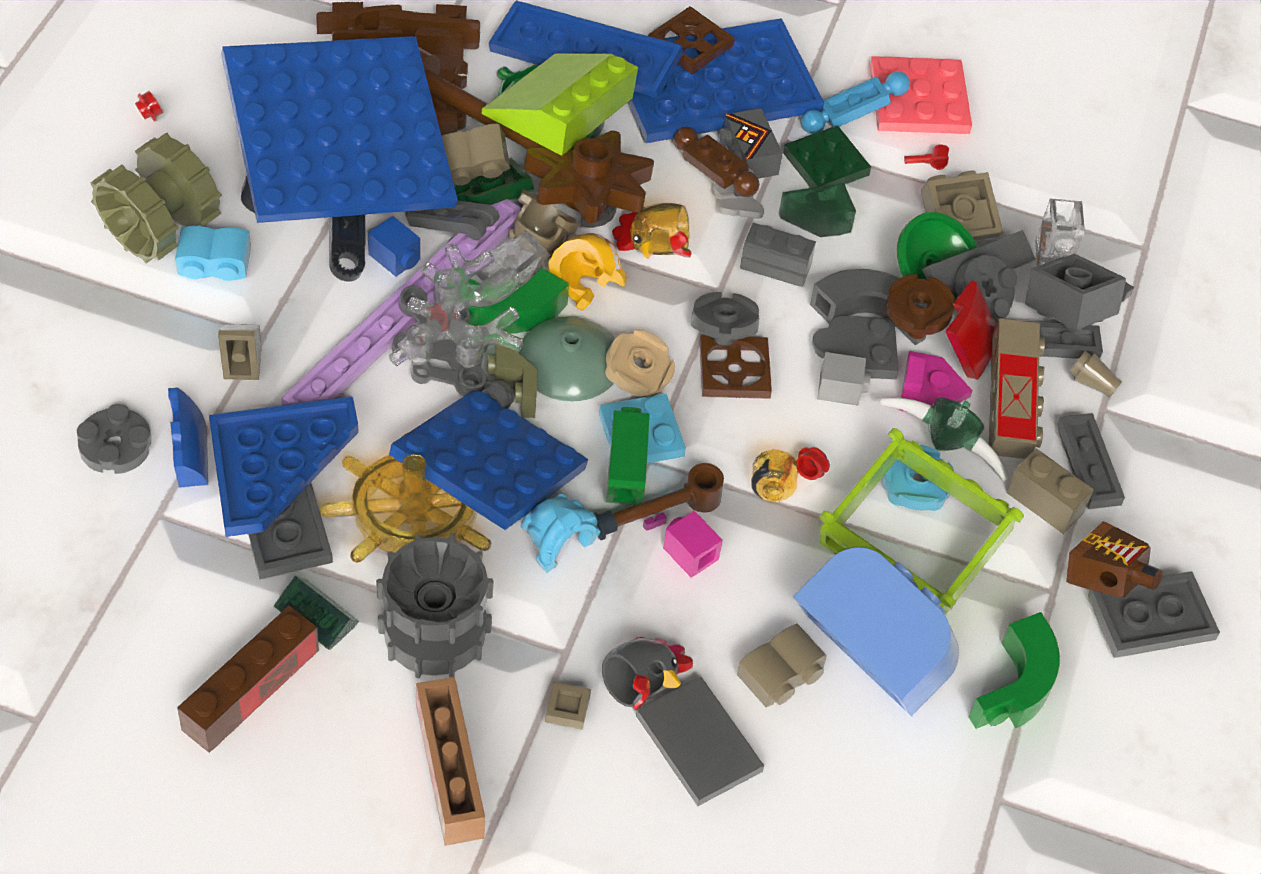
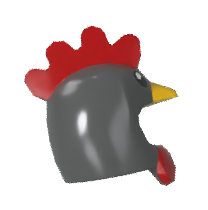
(643, 669)

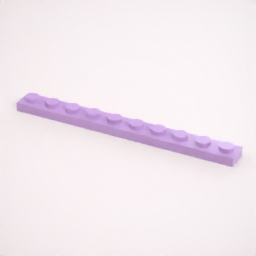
(378, 331)

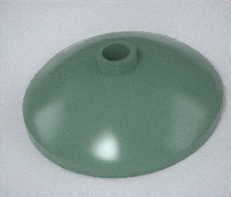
(565, 369)

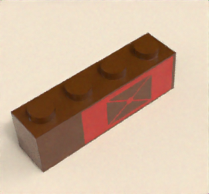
(248, 679)

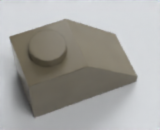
(240, 351)

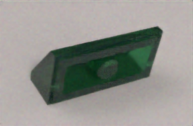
(329, 617)

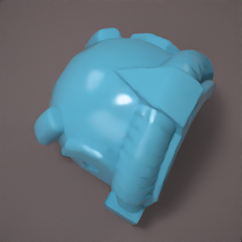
(554, 523)

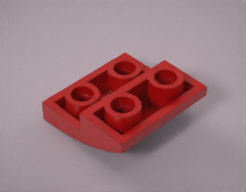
(972, 331)

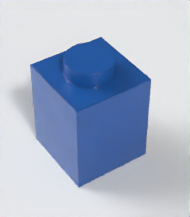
(394, 246)

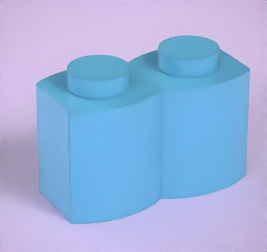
(213, 253)

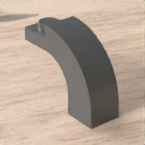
(854, 293)

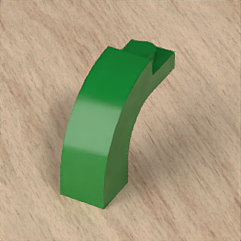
(534, 301)
(1037, 662)

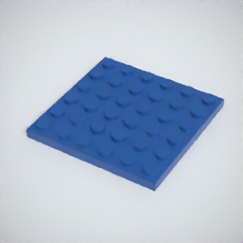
(337, 128)

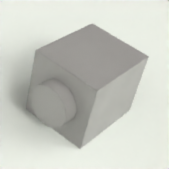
(843, 379)

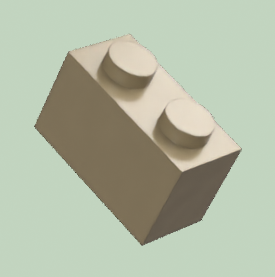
(1050, 491)

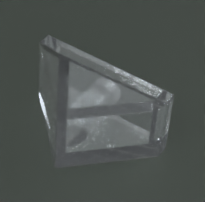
(521, 254)

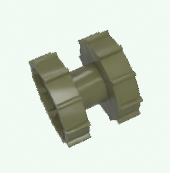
(169, 188)

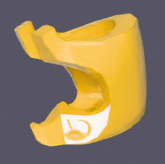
(586, 257)

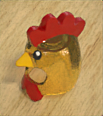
(655, 231)

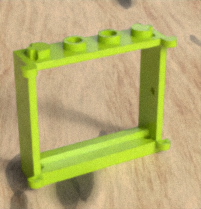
(839, 538)

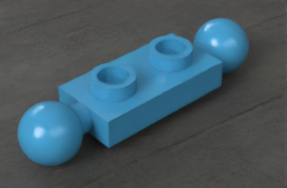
(856, 102)

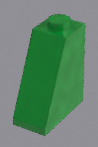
(628, 456)

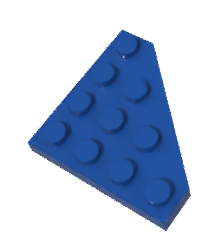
(273, 455)

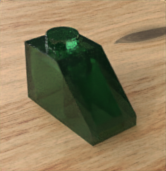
(819, 210)

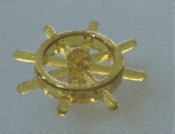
(412, 502)

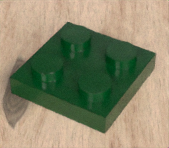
(827, 158)

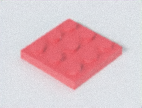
(935, 97)

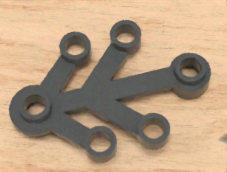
(443, 350)

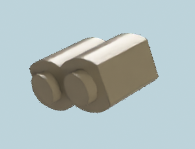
(476, 153)
(782, 665)

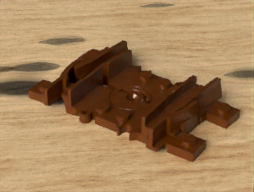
(440, 34)

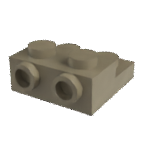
(967, 200)

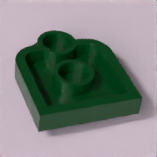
(494, 190)

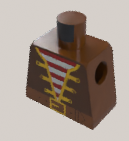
(1112, 562)

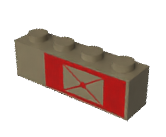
(1016, 388)

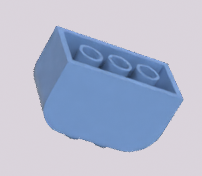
(883, 624)

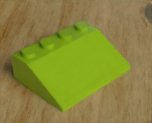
(565, 98)

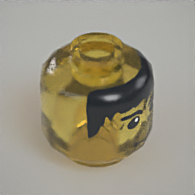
(774, 473)

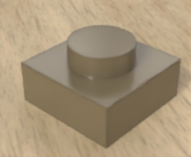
(568, 705)

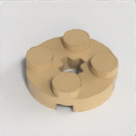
(631, 378)

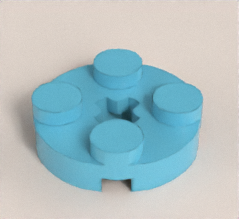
(910, 493)

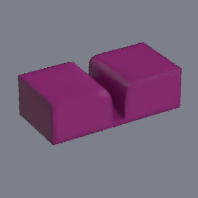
(651, 523)

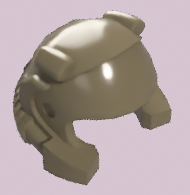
(543, 222)

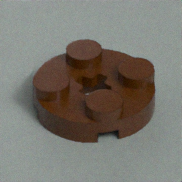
(916, 320)

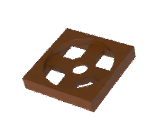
(703, 27)
(714, 388)

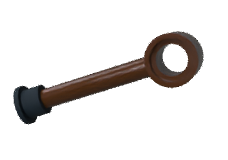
(697, 498)

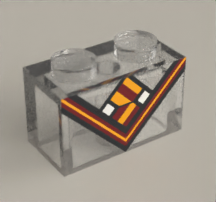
(1059, 230)

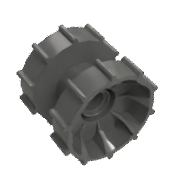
(427, 575)

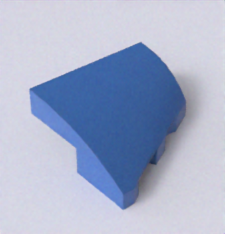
(188, 440)

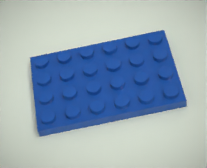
(753, 74)

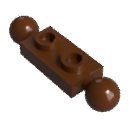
(716, 161)

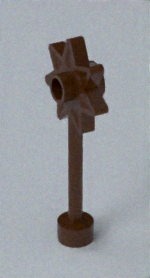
(584, 178)

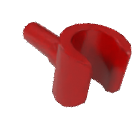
(938, 158)

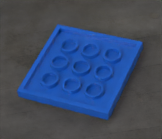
(490, 458)

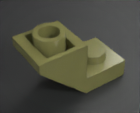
(518, 374)

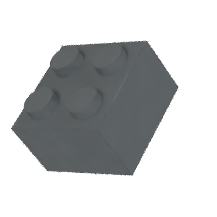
(1075, 291)

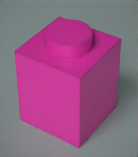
(692, 543)

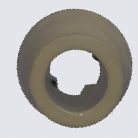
(1095, 374)

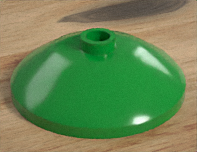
(929, 240)

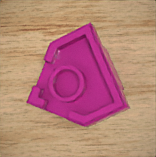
(932, 378)

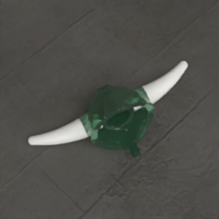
(951, 427)

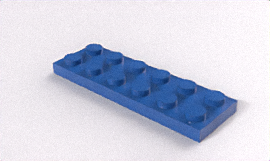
(539, 33)

